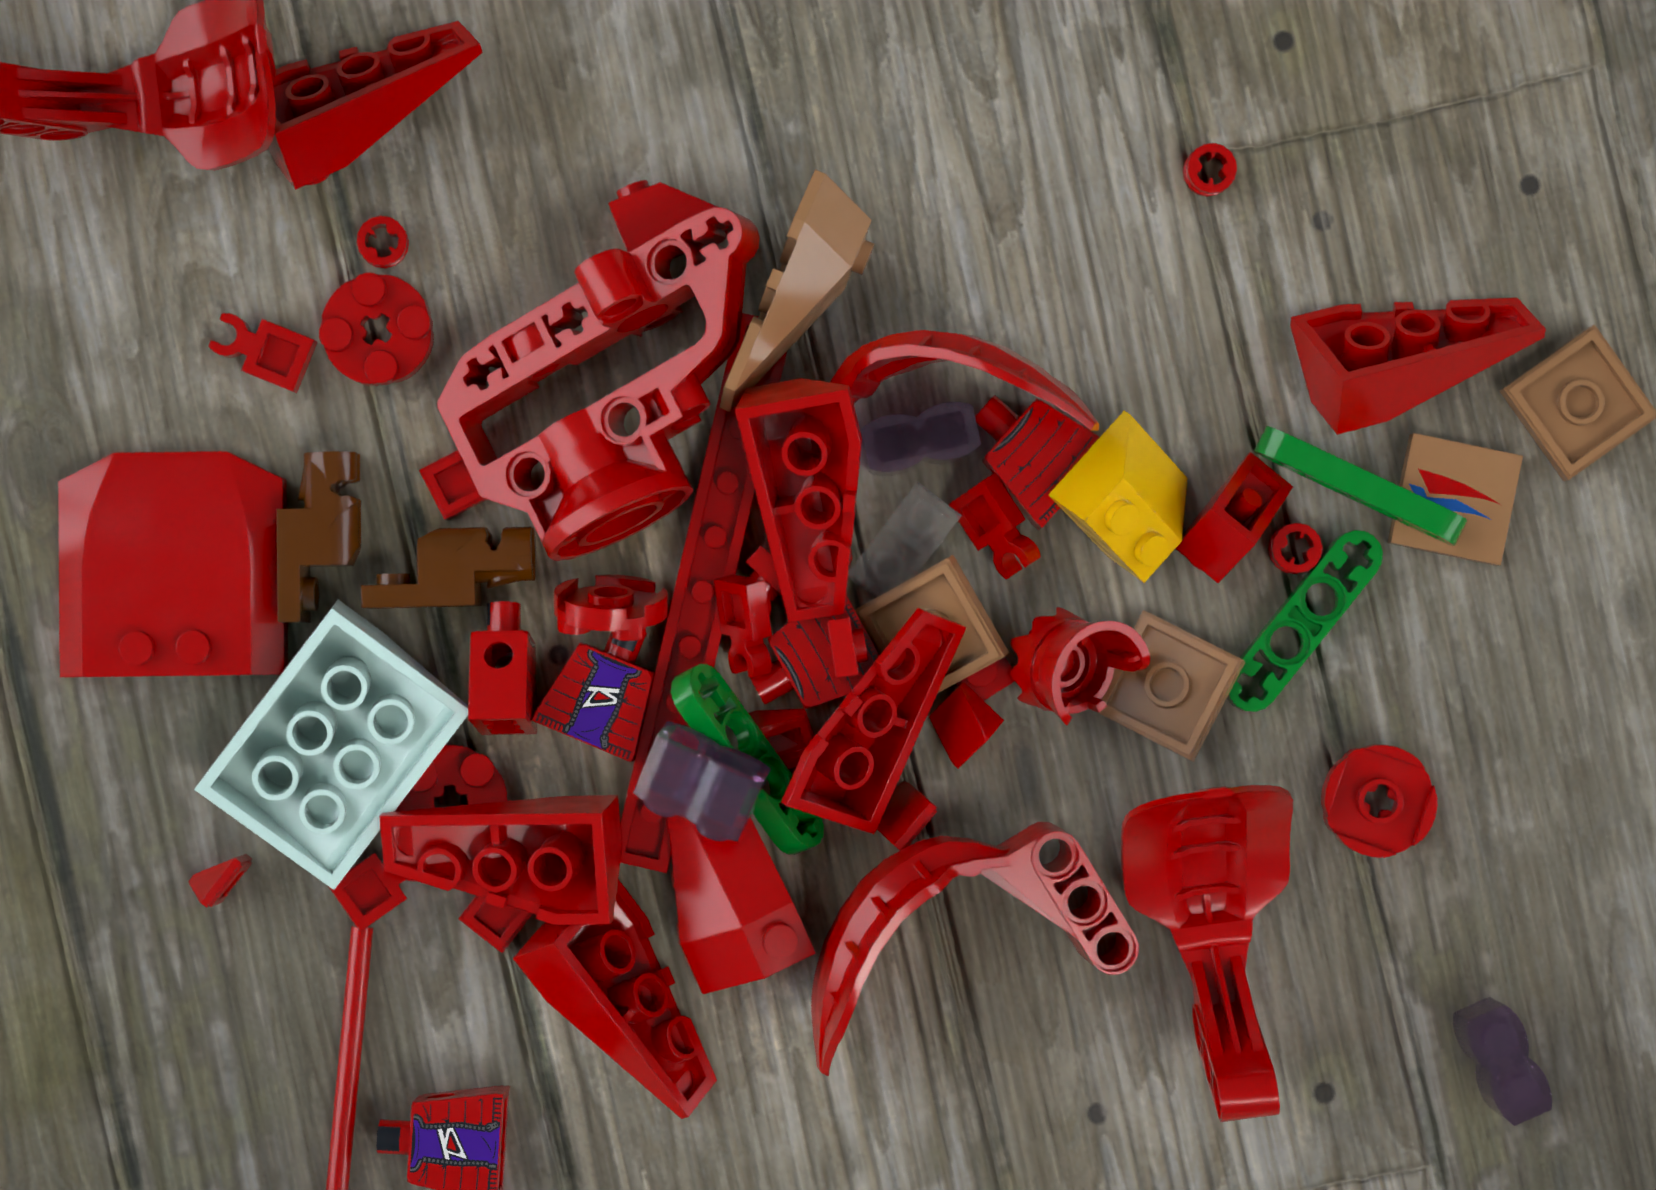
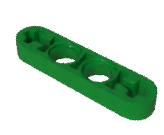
(1360, 486)
(1309, 626)
(787, 827)

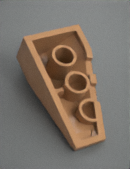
(817, 261)

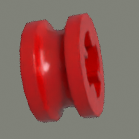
(1193, 166)
(394, 230)
(1279, 541)

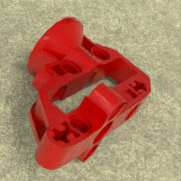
(596, 475)

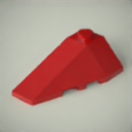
(732, 908)

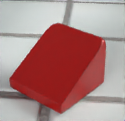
(964, 723)
(905, 815)

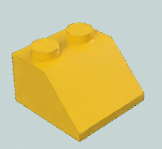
(1126, 498)

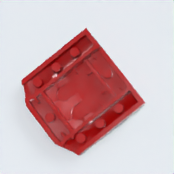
(170, 567)

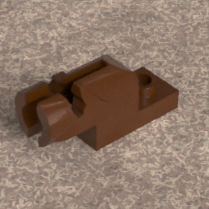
(319, 534)
(454, 566)

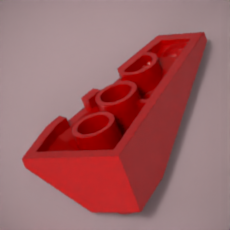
(346, 106)
(1385, 363)
(805, 475)
(866, 742)
(529, 854)
(622, 1001)

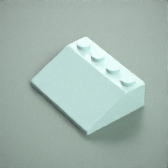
(334, 745)

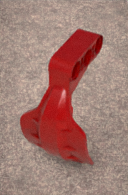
(199, 90)
(918, 348)
(924, 870)
(1205, 872)

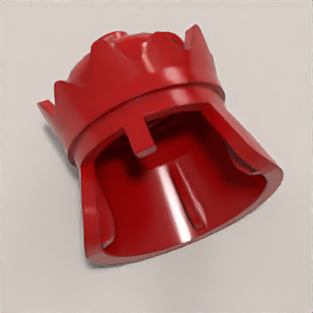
(1071, 662)

